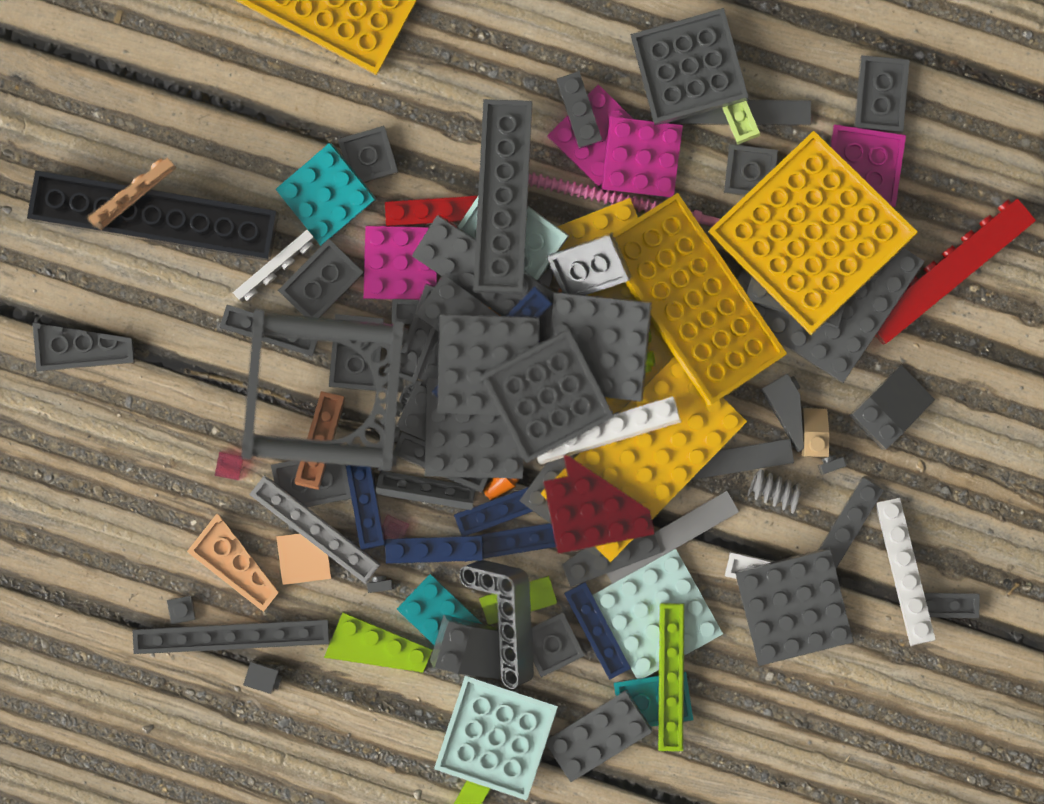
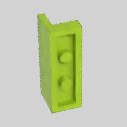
(541, 596)

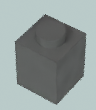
(262, 677)

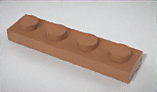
(322, 428)

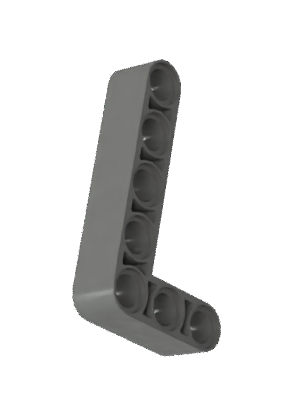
(514, 615)

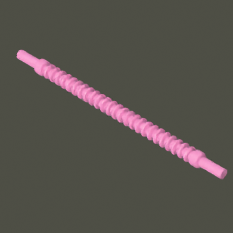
(606, 196)

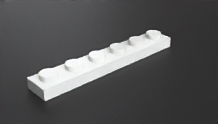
(621, 426)
(905, 571)

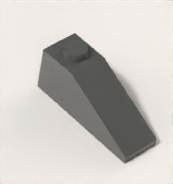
(786, 405)

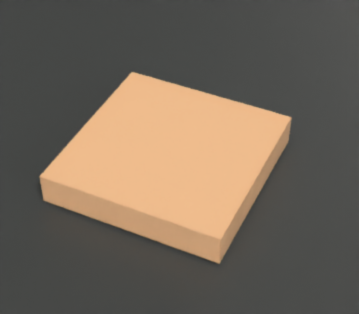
(301, 560)

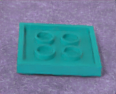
(326, 194)

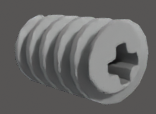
(775, 490)

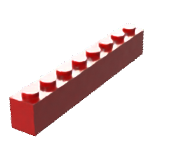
(956, 266)

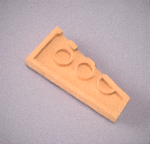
(131, 194)
(229, 560)

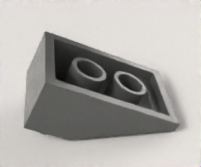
(892, 408)
(467, 648)

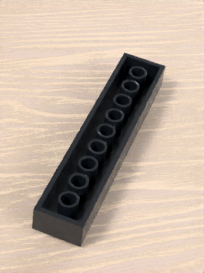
(156, 216)

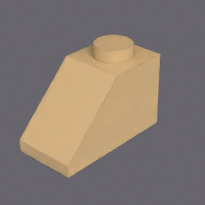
(815, 432)

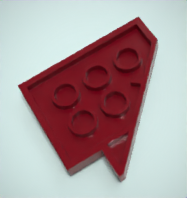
(592, 511)

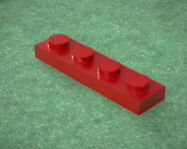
(425, 210)

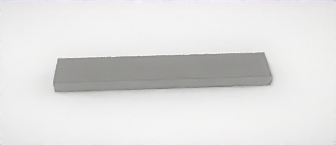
(314, 529)
(683, 530)

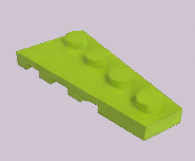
(369, 644)

